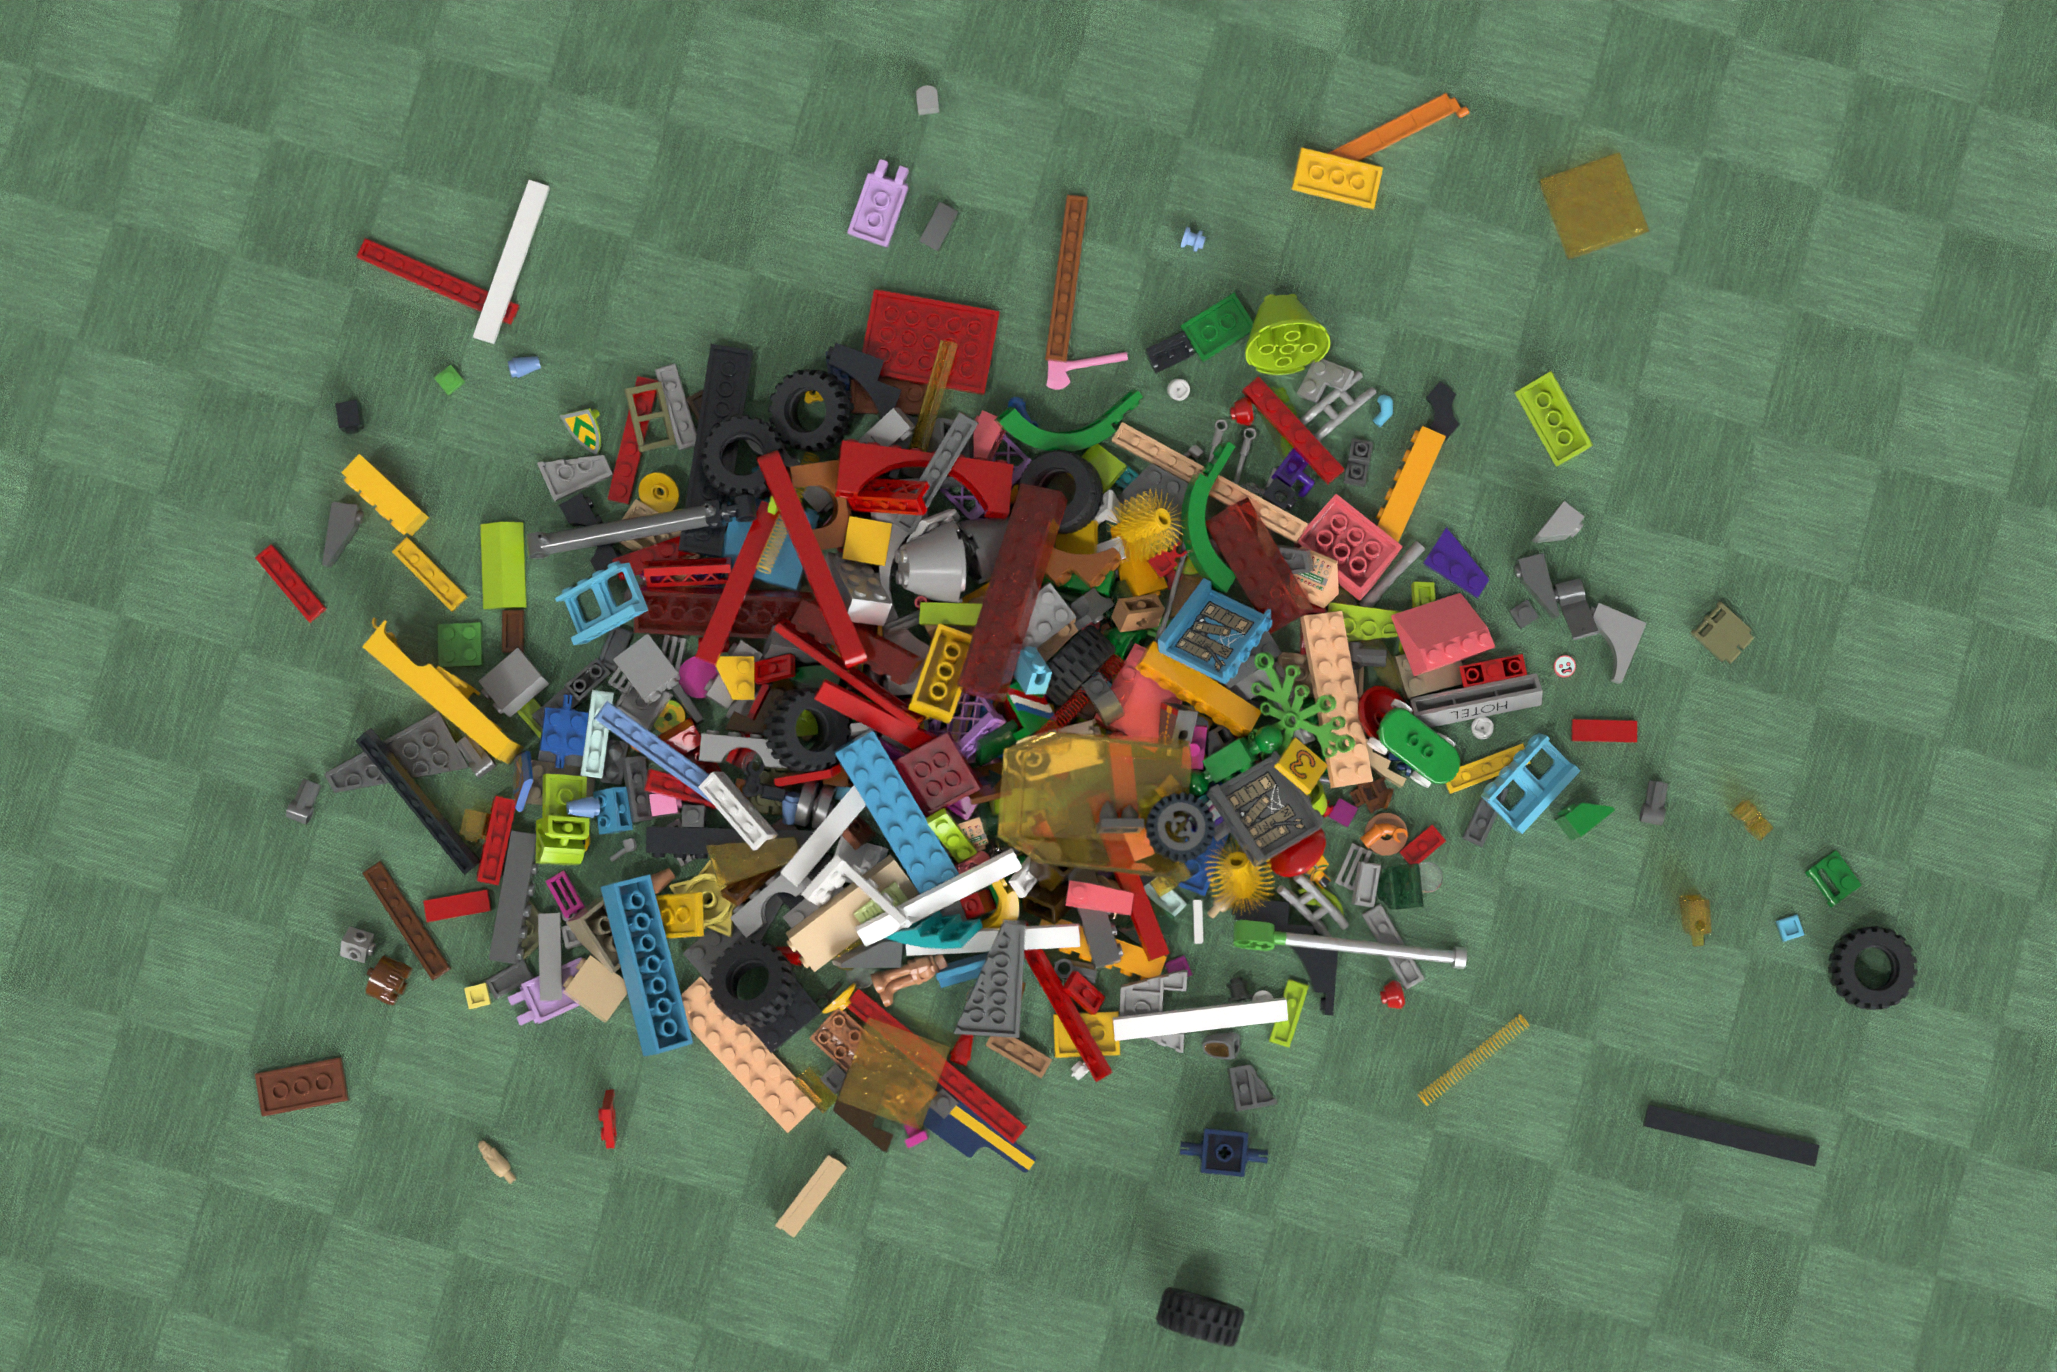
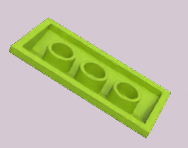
(1554, 419)
(503, 565)

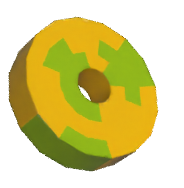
(678, 716)

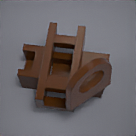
(1366, 796)

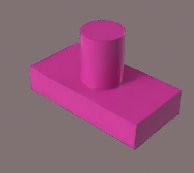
(1198, 746)
(915, 1136)

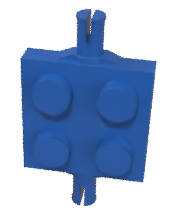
(563, 731)

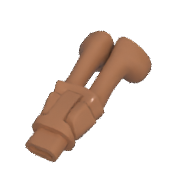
(916, 972)

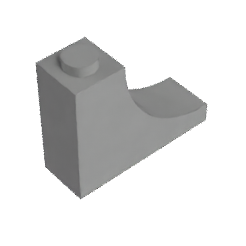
(1621, 634)

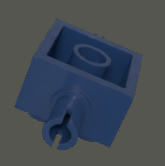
(1234, 1162)

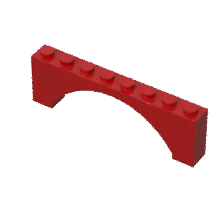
(862, 462)

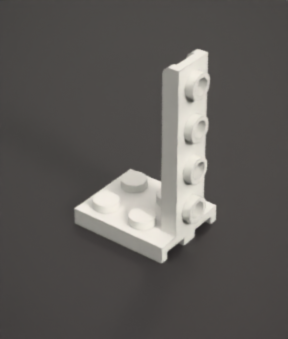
(835, 875)

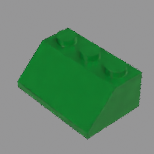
(1581, 818)

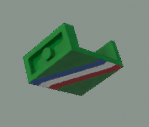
(1030, 709)

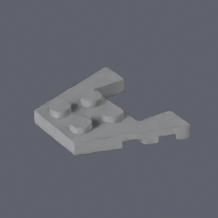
(1147, 997)

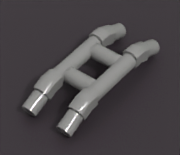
(1336, 418)
(1313, 918)

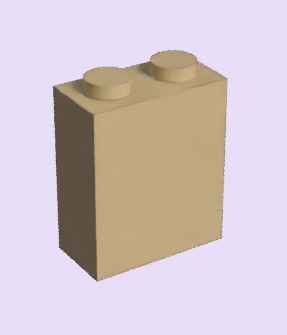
(595, 988)

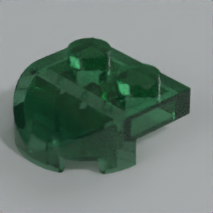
(1401, 887)

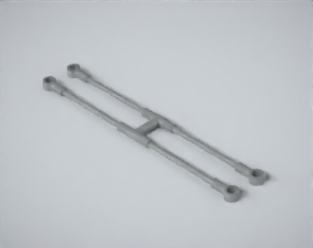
(1244, 452)

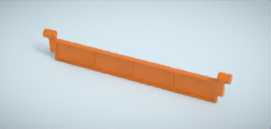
(1400, 128)

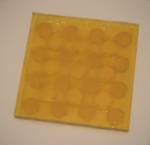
(1593, 206)
(894, 1073)

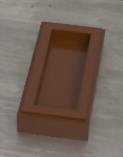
(513, 630)

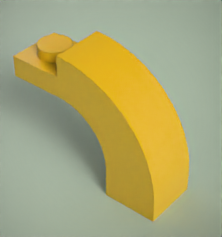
(1007, 905)

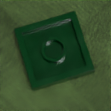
(994, 743)

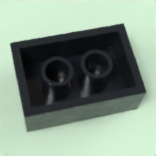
(797, 1016)

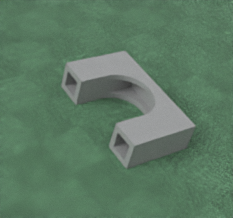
(1243, 690)

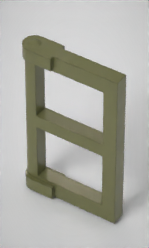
(636, 419)

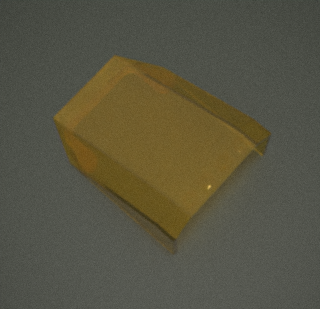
(1062, 781)

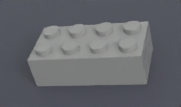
(859, 590)
(1048, 617)

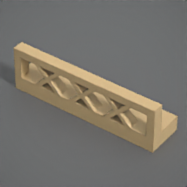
(811, 1195)

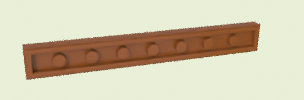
(1066, 278)

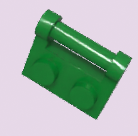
(1839, 875)

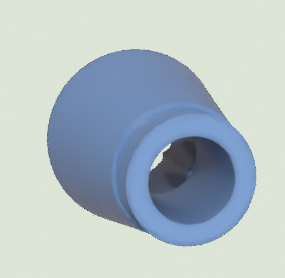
(523, 365)
(584, 807)
(789, 807)

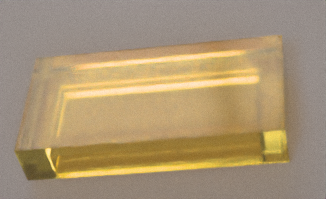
(815, 1090)

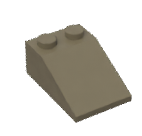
(1428, 682)
(540, 768)
(594, 933)

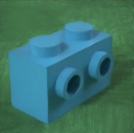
(614, 810)

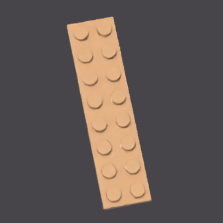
(1333, 675)
(745, 1057)

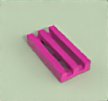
(573, 909)

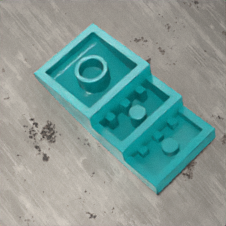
(938, 932)

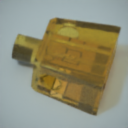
(1695, 909)

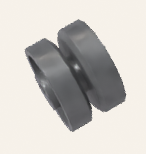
(815, 805)

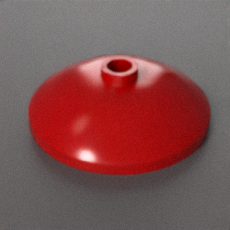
(1374, 706)
(1300, 856)

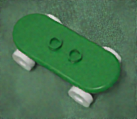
(1417, 745)

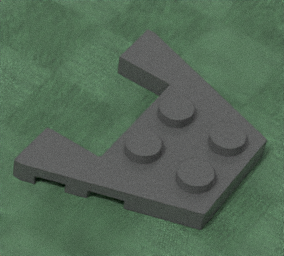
(1156, 479)

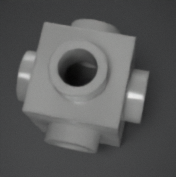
(357, 945)

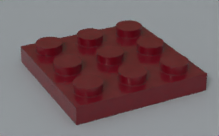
(937, 774)

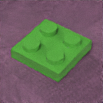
(460, 645)

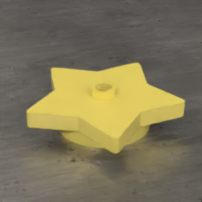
(717, 913)

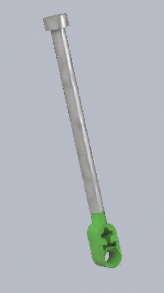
(1263, 937)

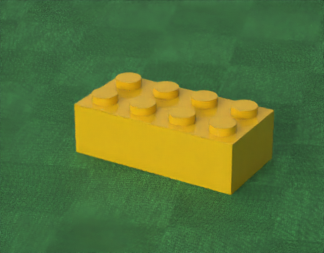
(389, 499)
(937, 687)

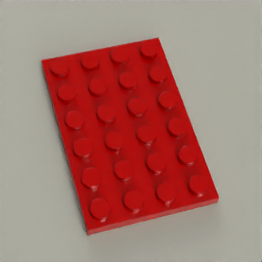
(909, 331)

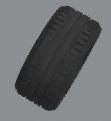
(1087, 480)

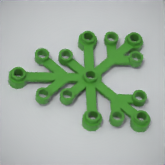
(1281, 695)

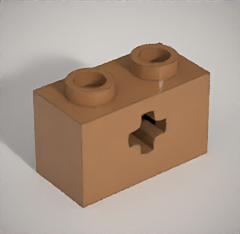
(1138, 613)

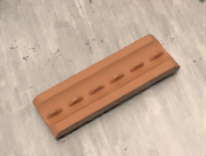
(839, 1038)

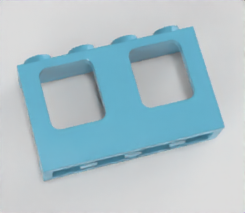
(611, 614)
(1537, 792)

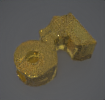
(1754, 822)
(1164, 885)

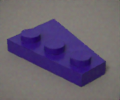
(1456, 565)

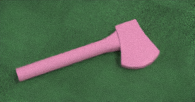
(1057, 370)

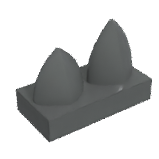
(613, 766)
(1111, 824)

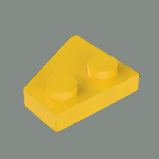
(738, 676)

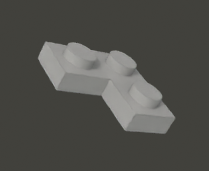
(1321, 375)

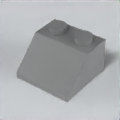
(1561, 525)

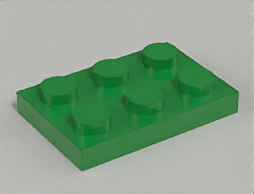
(1218, 327)

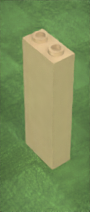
(833, 924)

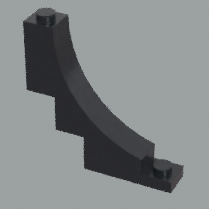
(865, 371)
(1318, 963)

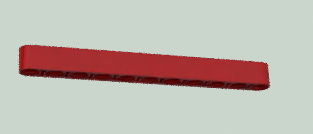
(812, 559)

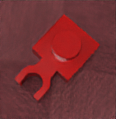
(1165, 562)

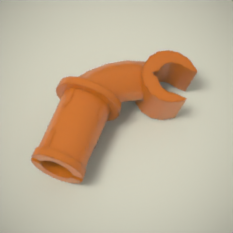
(1380, 830)

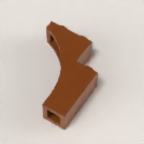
(1087, 567)

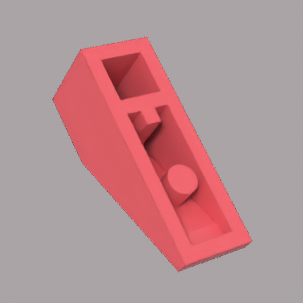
(987, 436)
(1099, 898)

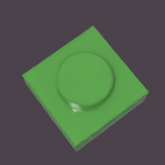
(449, 380)

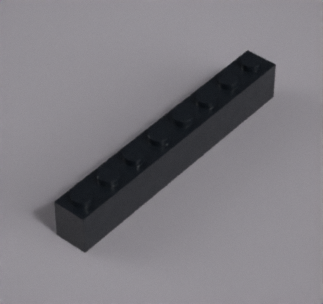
(694, 840)

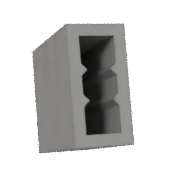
(647, 669)
(512, 683)

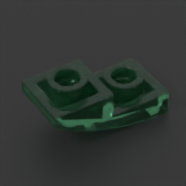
(1122, 591)

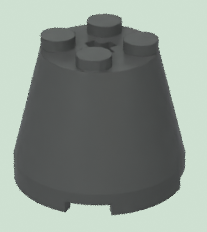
(982, 545)

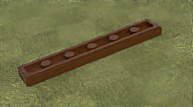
(406, 920)

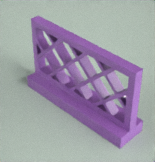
(978, 512)
(968, 741)

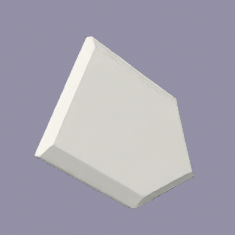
(933, 522)

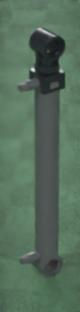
(710, 514)

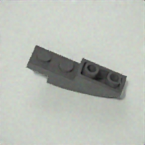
(579, 687)

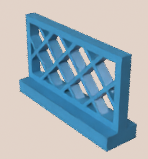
(961, 970)

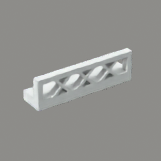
(737, 809)

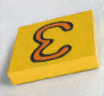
(1301, 766)

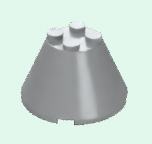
(934, 565)

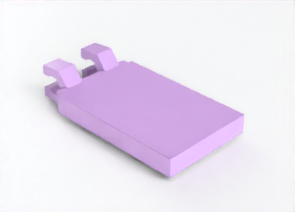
(879, 205)
(544, 1010)

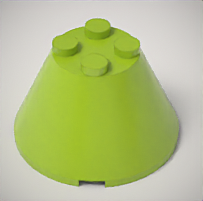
(1285, 337)

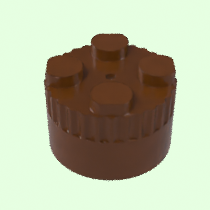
(388, 980)

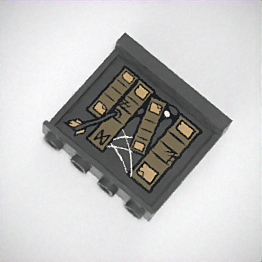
(1265, 811)

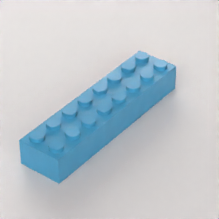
(896, 811)
(646, 965)

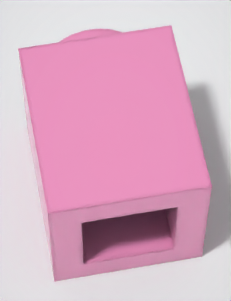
(664, 805)

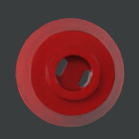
(1242, 411)
(1393, 995)

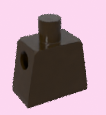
(1049, 875)
(1047, 904)

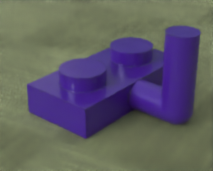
(1291, 470)

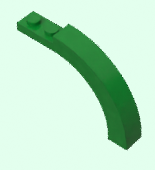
(1087, 436)
(1195, 533)

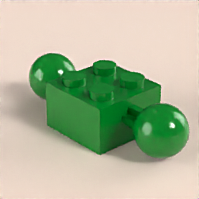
(1233, 758)

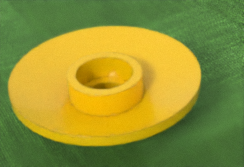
(651, 495)
(842, 1001)

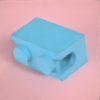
(1032, 671)

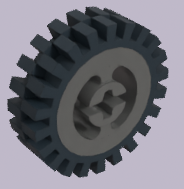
(1196, 842)

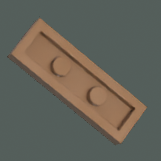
(1020, 1054)

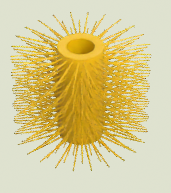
(1145, 525)
(1240, 876)

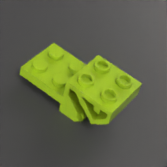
(557, 833)

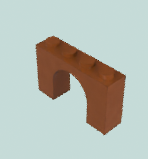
(824, 476)

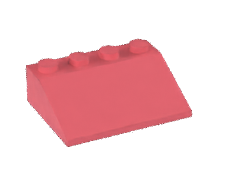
(1354, 542)
(1441, 633)
(1139, 699)

